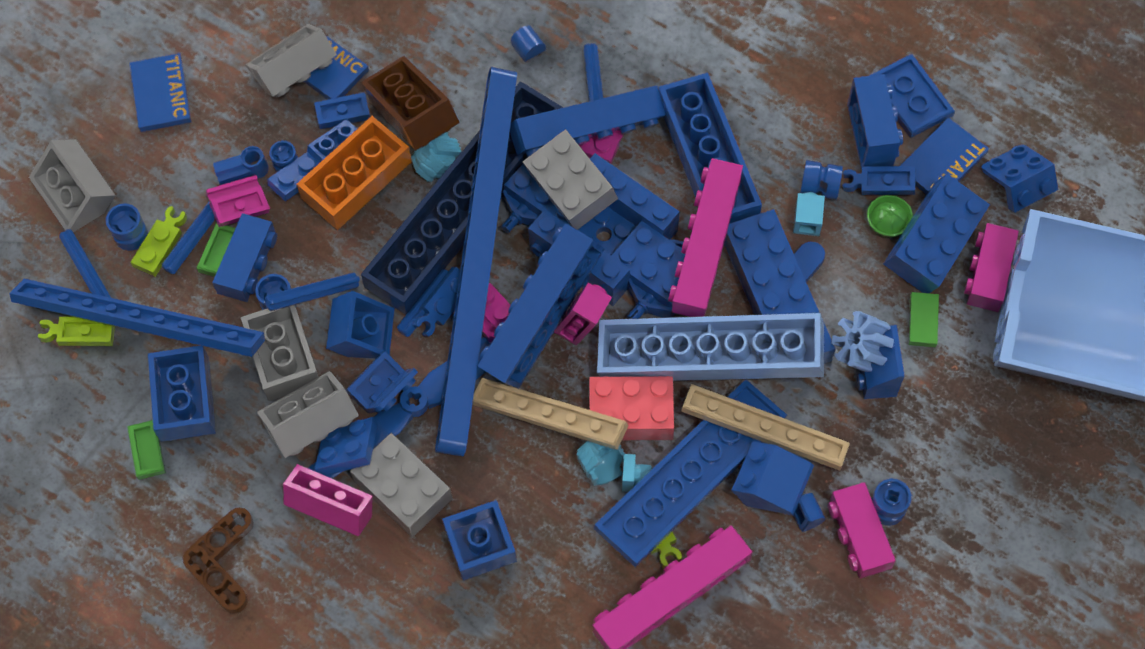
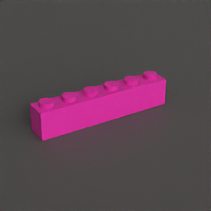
(706, 239)
(672, 591)

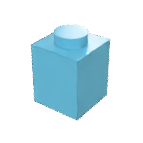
(809, 214)

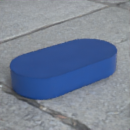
(810, 258)

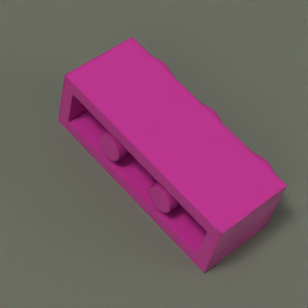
(991, 267)
(583, 313)
(327, 500)
(861, 530)

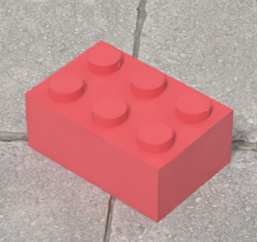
(640, 401)

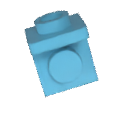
(633, 472)

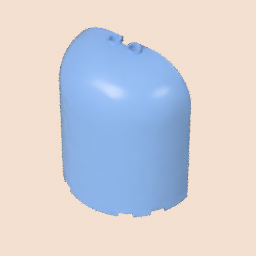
(1076, 306)

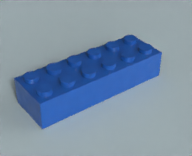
(703, 133)
(770, 270)
(540, 306)

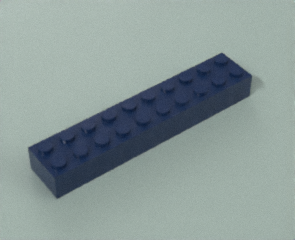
(438, 223)

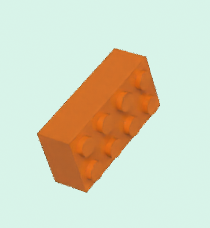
(354, 172)

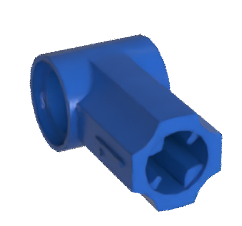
(239, 166)

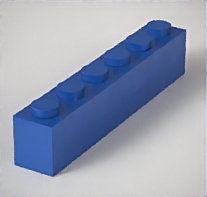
(589, 119)

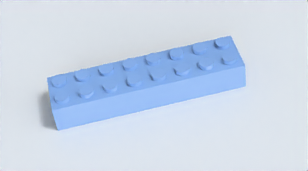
(713, 347)

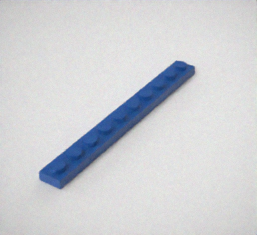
(138, 317)

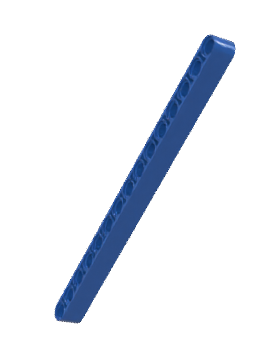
(476, 263)

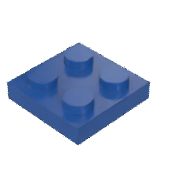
(347, 447)

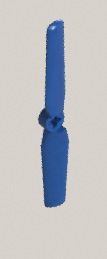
(428, 393)

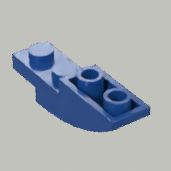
(286, 179)

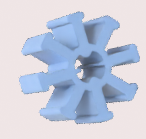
(862, 341)

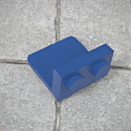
(1024, 175)
(380, 383)

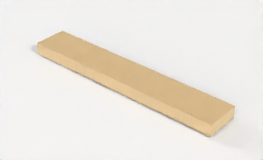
(550, 413)
(765, 427)

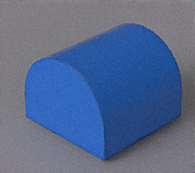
(527, 43)
(808, 512)

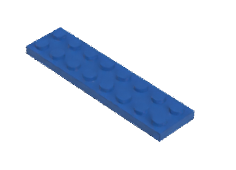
(679, 482)

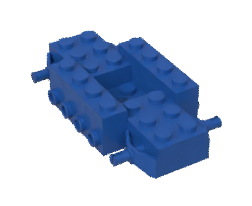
(640, 248)

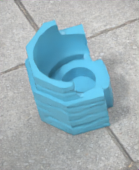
(436, 157)
(600, 462)

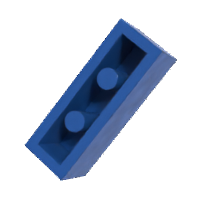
(245, 258)

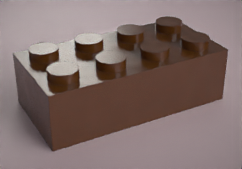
(410, 102)

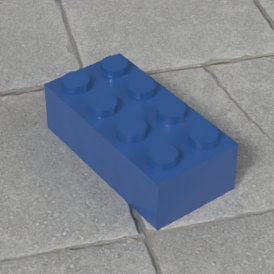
(936, 234)

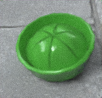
(889, 216)

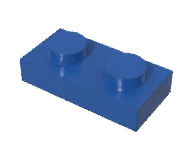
(336, 110)

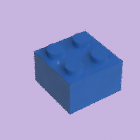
(479, 540)

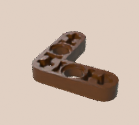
(210, 555)

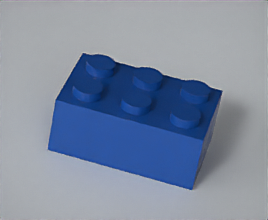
(874, 121)
(181, 393)

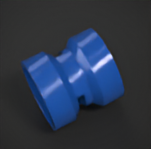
(282, 154)

